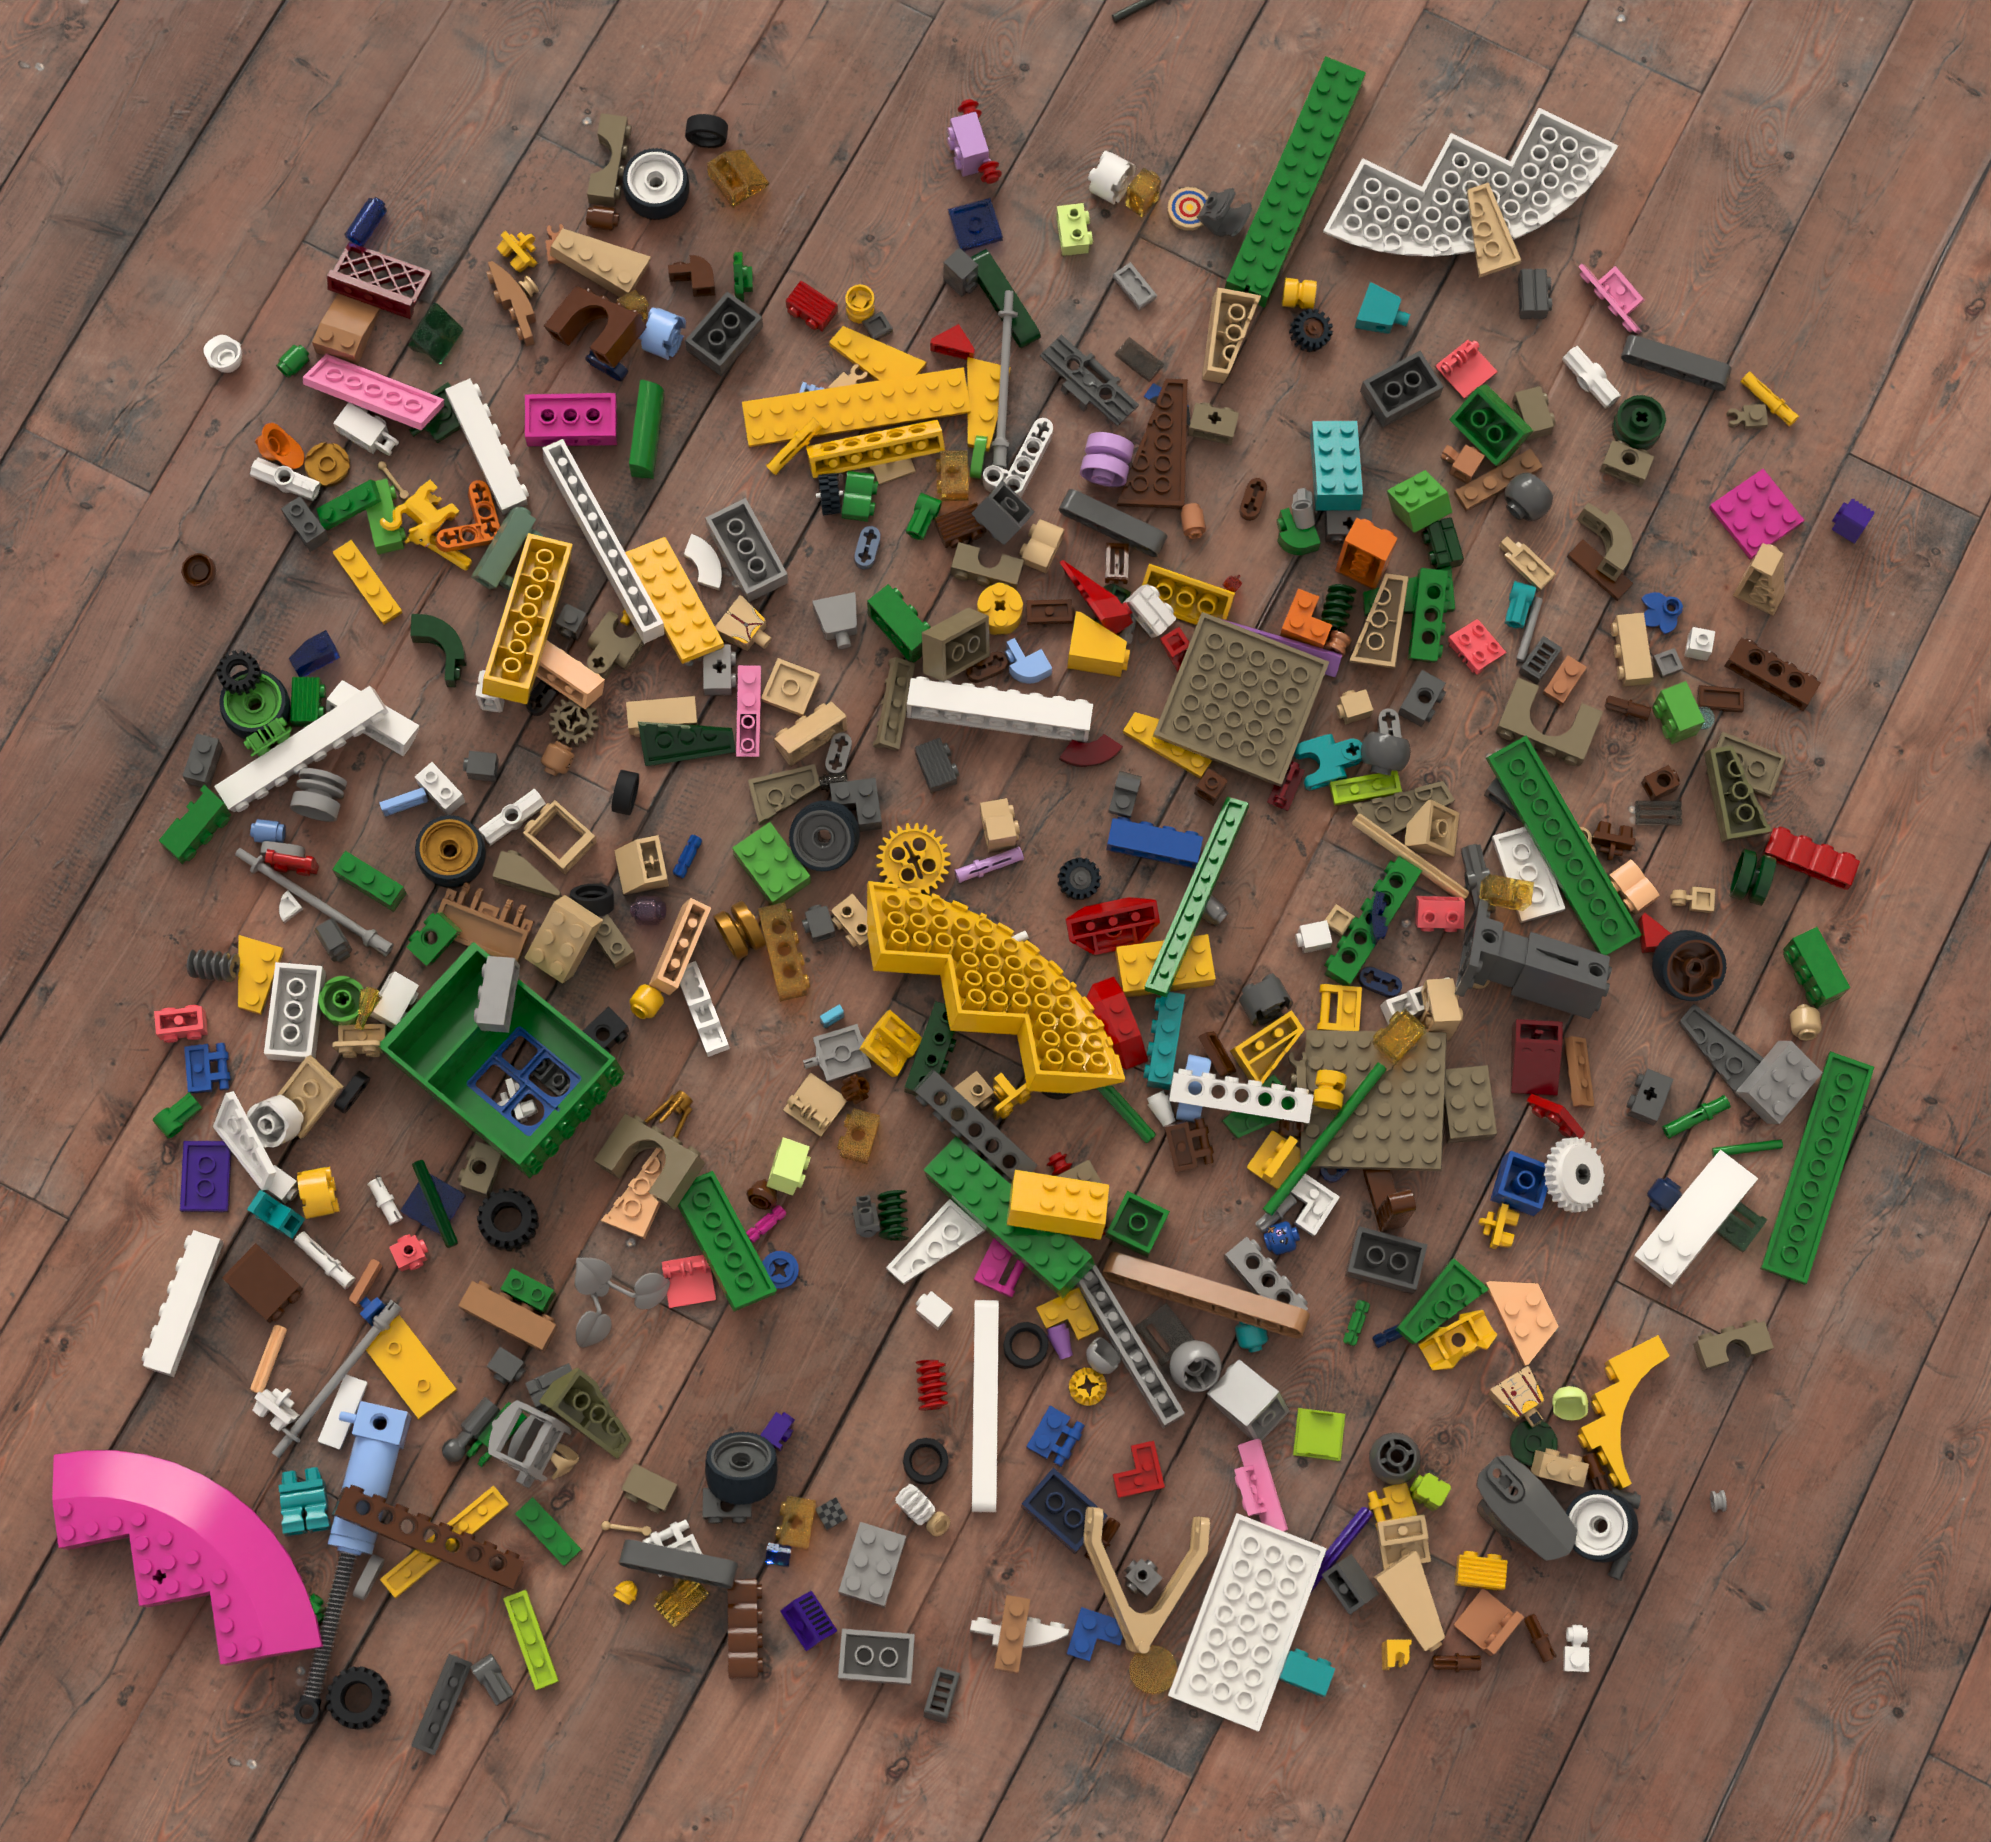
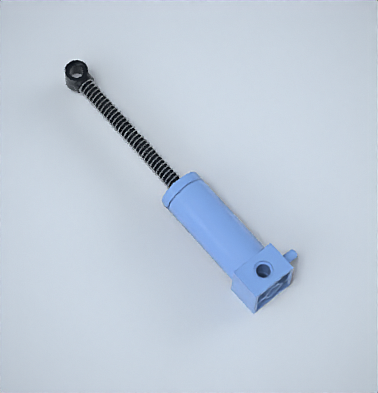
(371, 1469)

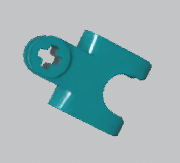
(1331, 758)

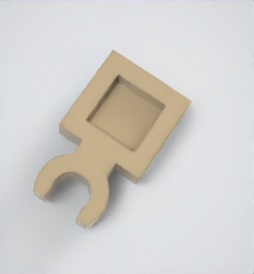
(853, 378)

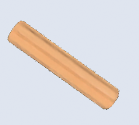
(268, 1359)

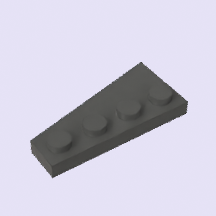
(1722, 1049)

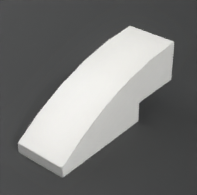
(1411, 1001)

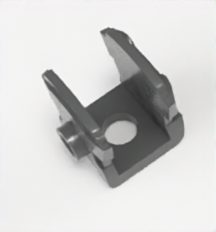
(1220, 217)

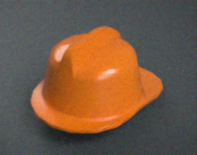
(278, 445)

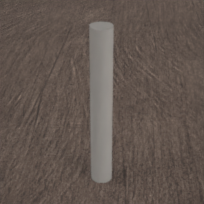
(1529, 629)

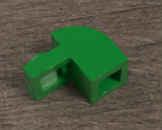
(1296, 540)

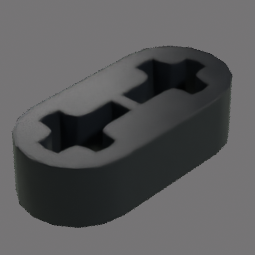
(546, 700)
(352, 1092)

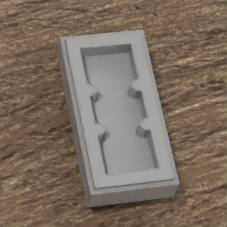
(1134, 286)

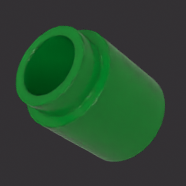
(293, 360)

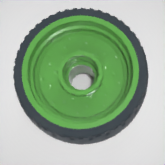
(237, 708)

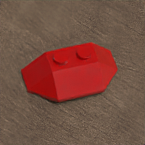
(1113, 924)
(1114, 1011)

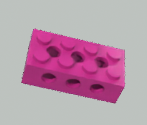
(568, 406)

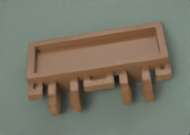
(483, 927)

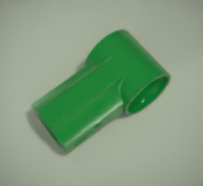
(925, 511)
(172, 1119)

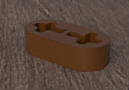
(1258, 500)
(988, 672)

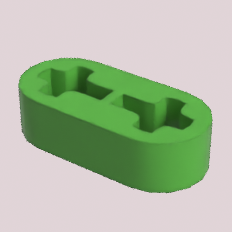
(978, 457)

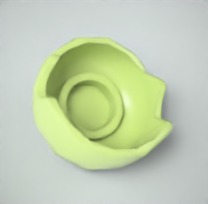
(1570, 1403)

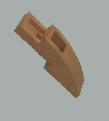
(512, 298)

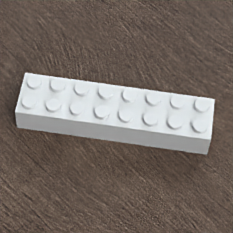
(999, 709)

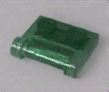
(1738, 1232)

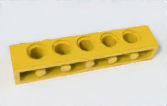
(875, 448)

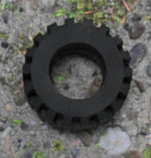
(494, 1205)
(339, 1688)

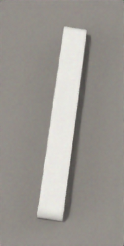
(985, 1406)

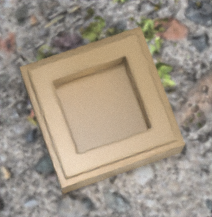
(1339, 920)

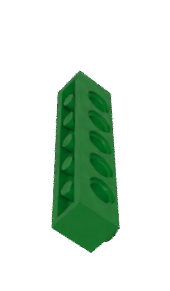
(1346, 973)

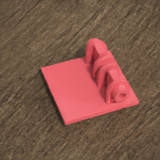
(1466, 368)
(1476, 646)
(689, 1281)

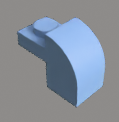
(1027, 669)

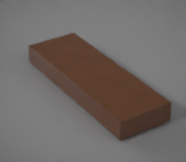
(1588, 560)

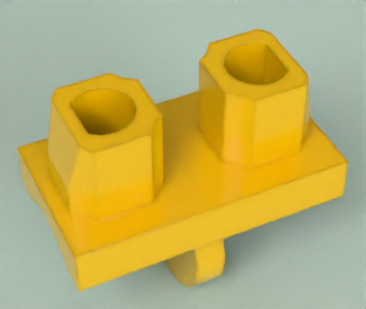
(523, 257)
(1499, 1237)

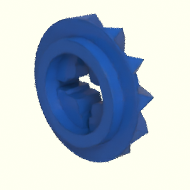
(791, 1270)

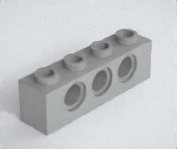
(1266, 1268)

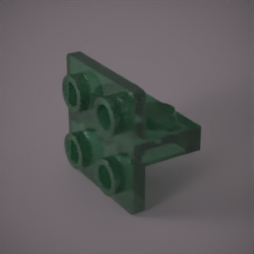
(435, 334)

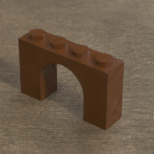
(584, 307)

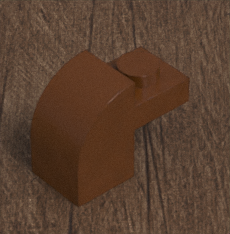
(698, 272)

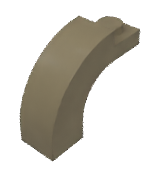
(1615, 537)

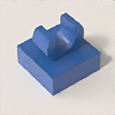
(371, 1309)

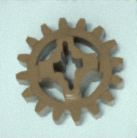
(565, 718)

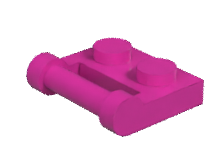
(994, 1267)

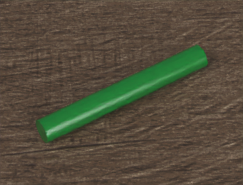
(1749, 1147)

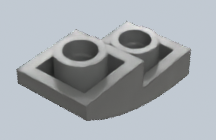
(552, 1077)

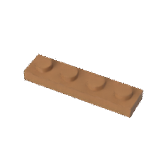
(1496, 480)

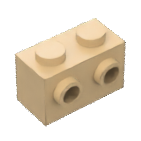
(852, 918)
(975, 1091)
(1560, 1468)

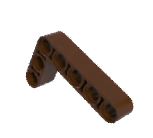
(1390, 1208)

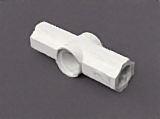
(1591, 377)
(273, 473)
(500, 826)

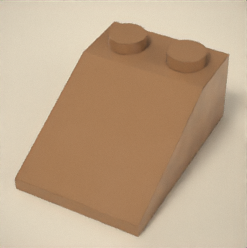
(345, 329)

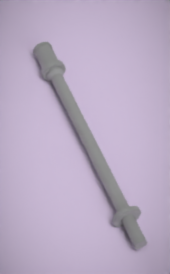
(1000, 443)
(369, 937)
(380, 1323)

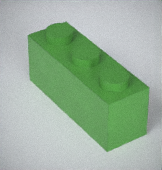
(385, 540)

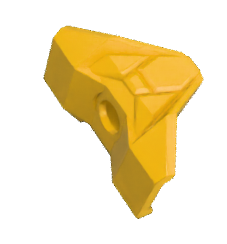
(1438, 1346)

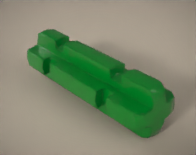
(1356, 1322)

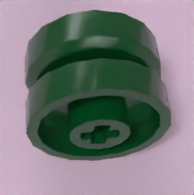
(1639, 422)
(1752, 877)

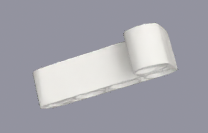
(1024, 458)

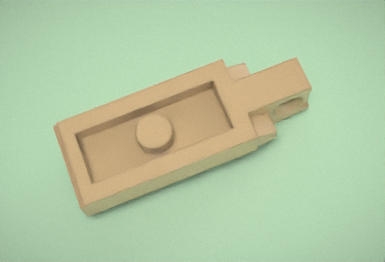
(1527, 563)

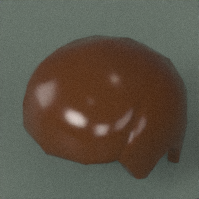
(198, 570)

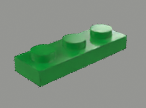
(348, 504)
(548, 1531)

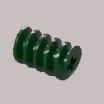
(1336, 606)
(891, 1215)

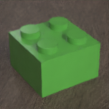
(1419, 501)
(1678, 713)

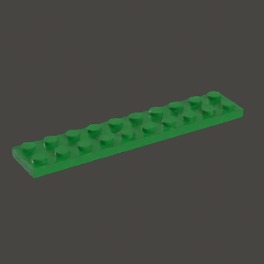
(1563, 846)
(1817, 1168)

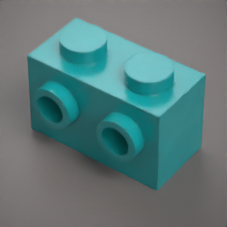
(1307, 1673)

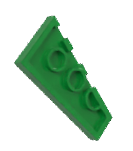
(1370, 595)
(1443, 1299)

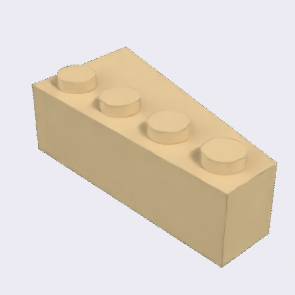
(1763, 580)

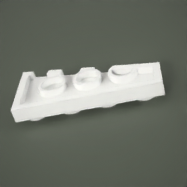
(243, 1141)
(936, 1240)

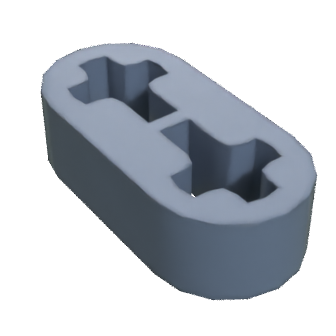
(872, 548)

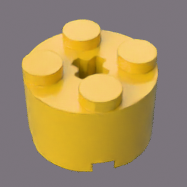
(1000, 597)
(317, 1192)

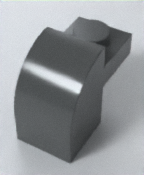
(1125, 794)

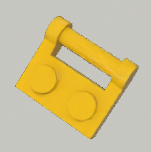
(1347, 1007)

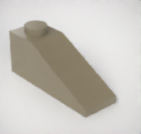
(520, 874)

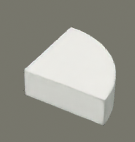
(288, 907)

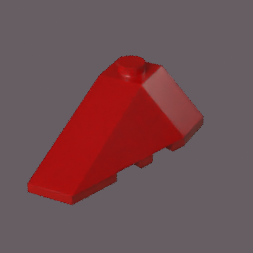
(1103, 604)

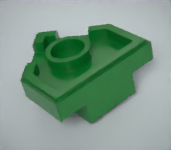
(742, 277)

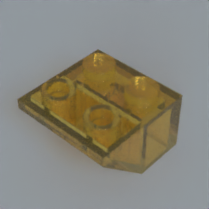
(736, 176)

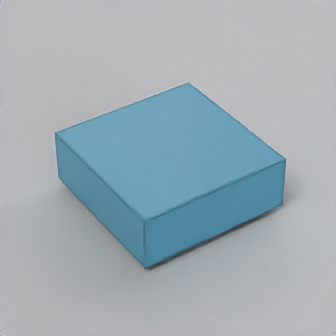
(832, 1016)

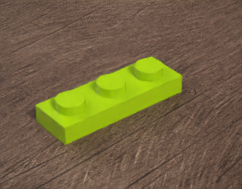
(1364, 788)

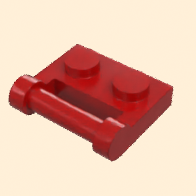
(284, 862)

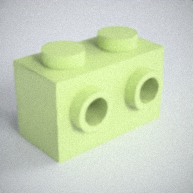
(1072, 229)
(788, 1166)

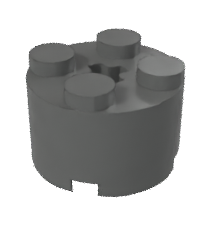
(1265, 1000)

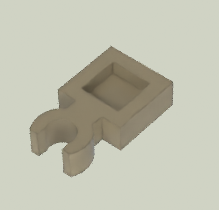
(1751, 416)

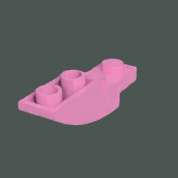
(748, 711)

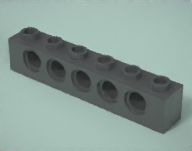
(935, 1083)

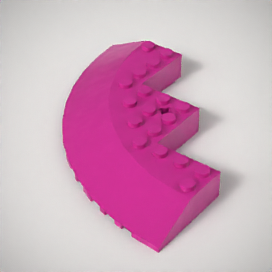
(197, 1538)

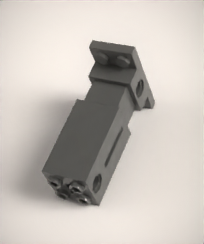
(1532, 966)

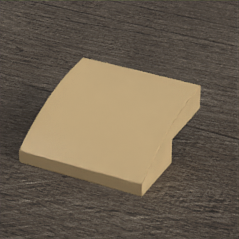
(1402, 1536)

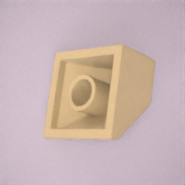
(1433, 830)

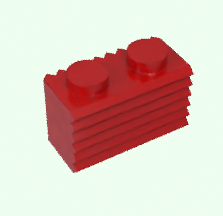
(811, 306)

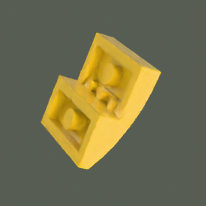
(891, 1043)

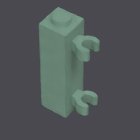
(504, 548)

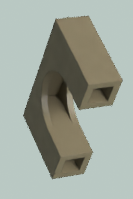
(1570, 746)
(634, 1136)

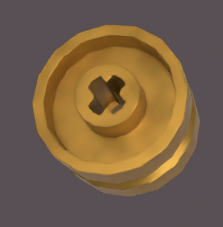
(743, 928)

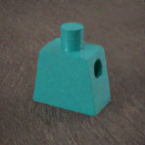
(1380, 311)

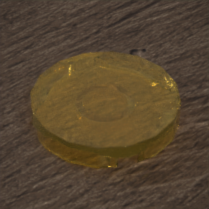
(1153, 1670)

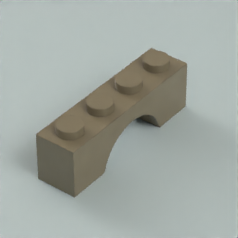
(604, 185)

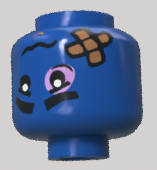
(1281, 1238)

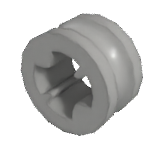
(1718, 1501)

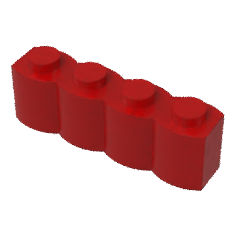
(1812, 859)

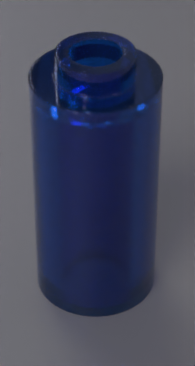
(366, 221)

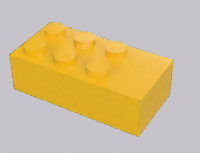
(1058, 1204)

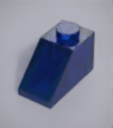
(314, 654)

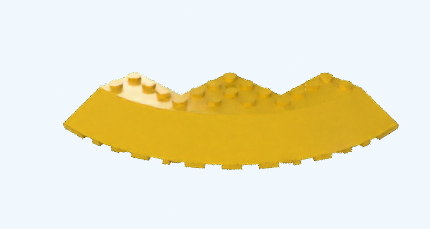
(994, 986)

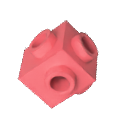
(403, 1247)

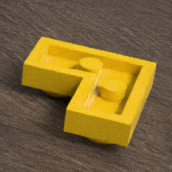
(1070, 1308)

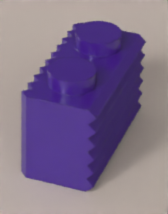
(1852, 520)

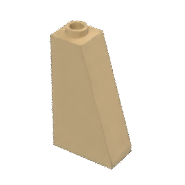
(1410, 1596)

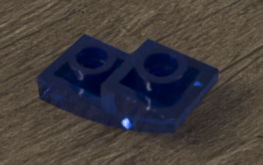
(1377, 923)

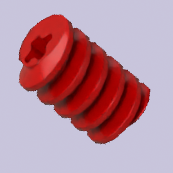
(931, 1384)

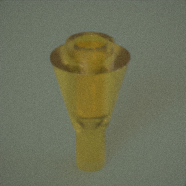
(367, 1003)

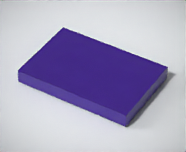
(205, 1176)

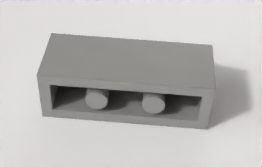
(497, 994)

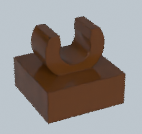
(1290, 1128)

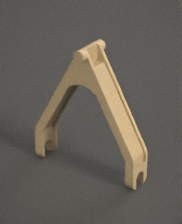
(1142, 1628)

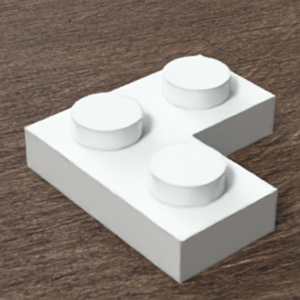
(1318, 1203)

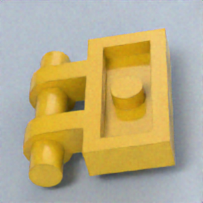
(1398, 1502)

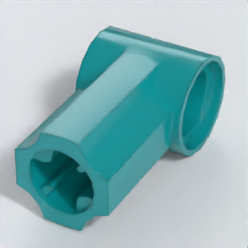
(1520, 600)

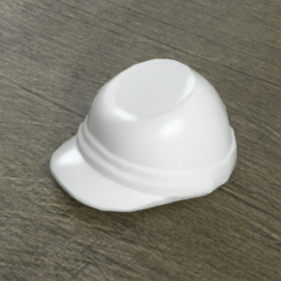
(223, 353)

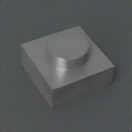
(1667, 663)

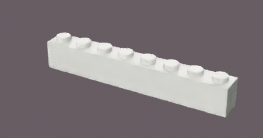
(301, 749)

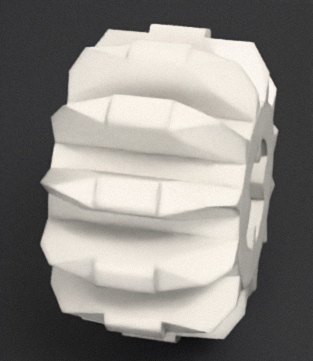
(915, 1504)

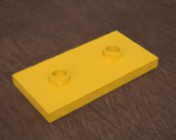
(410, 1368)

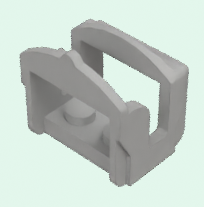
(542, 1448)

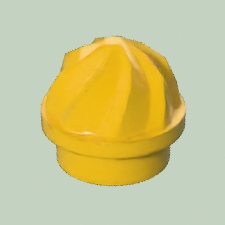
(626, 1592)

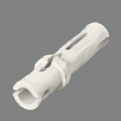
(320, 1256)

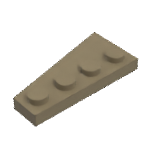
(1397, 810)

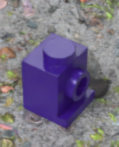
(778, 1430)

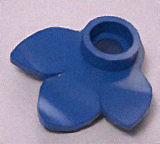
(1657, 611)

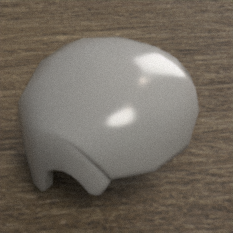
(1102, 1356)

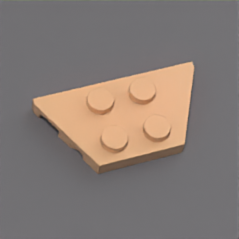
(1524, 1316)

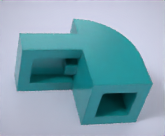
(275, 1214)

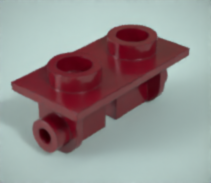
(1283, 796)

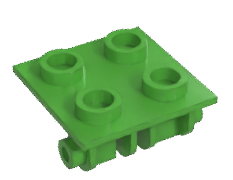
(277, 727)

